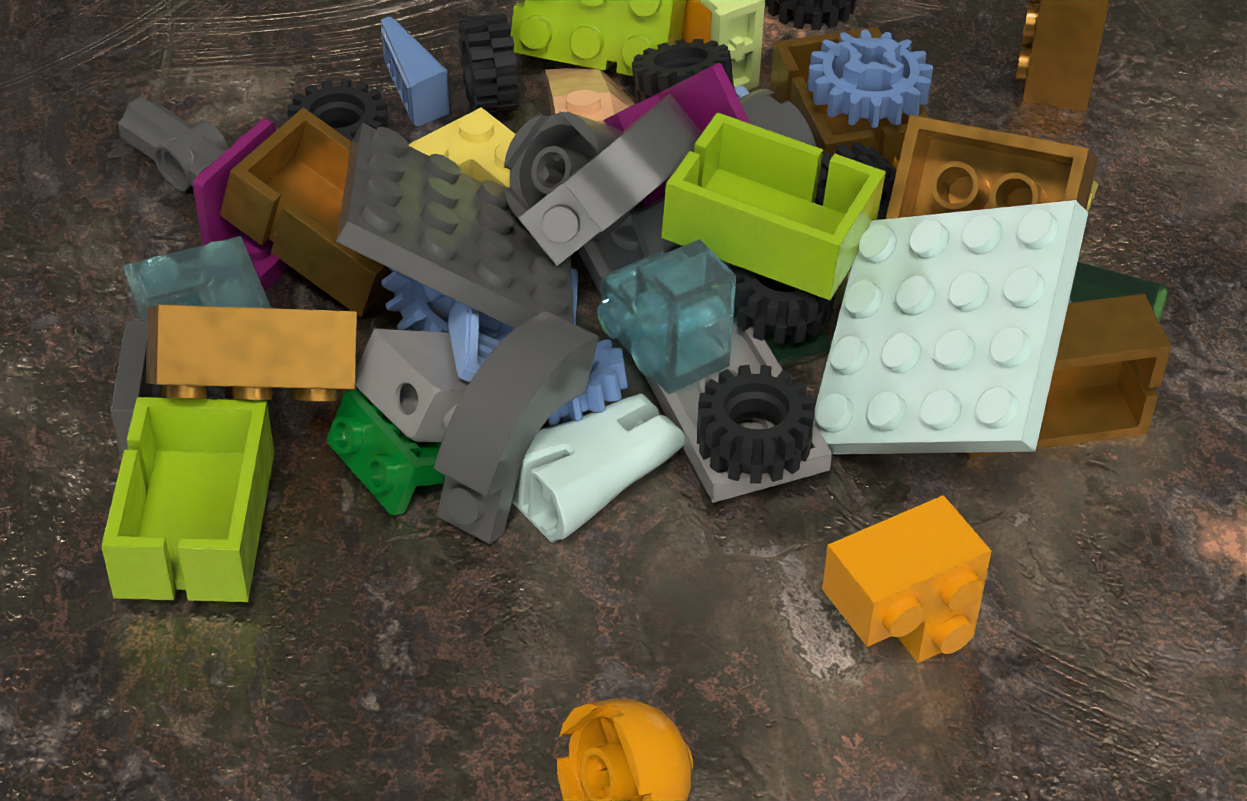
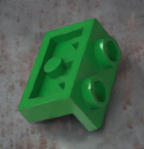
(381, 453)

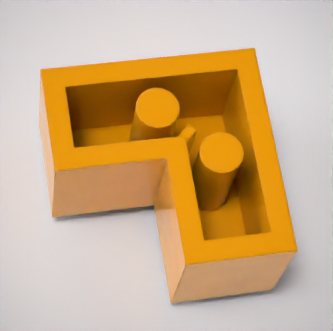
(911, 579)

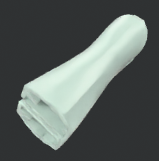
(588, 462)

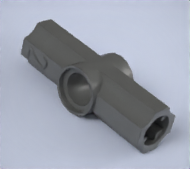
(174, 144)

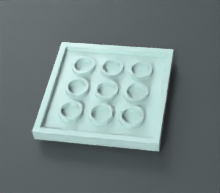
(950, 331)

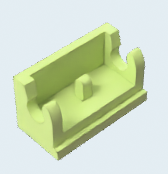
(741, 29)

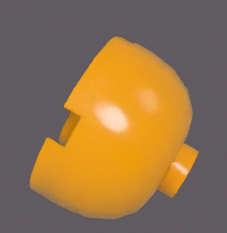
(623, 754)

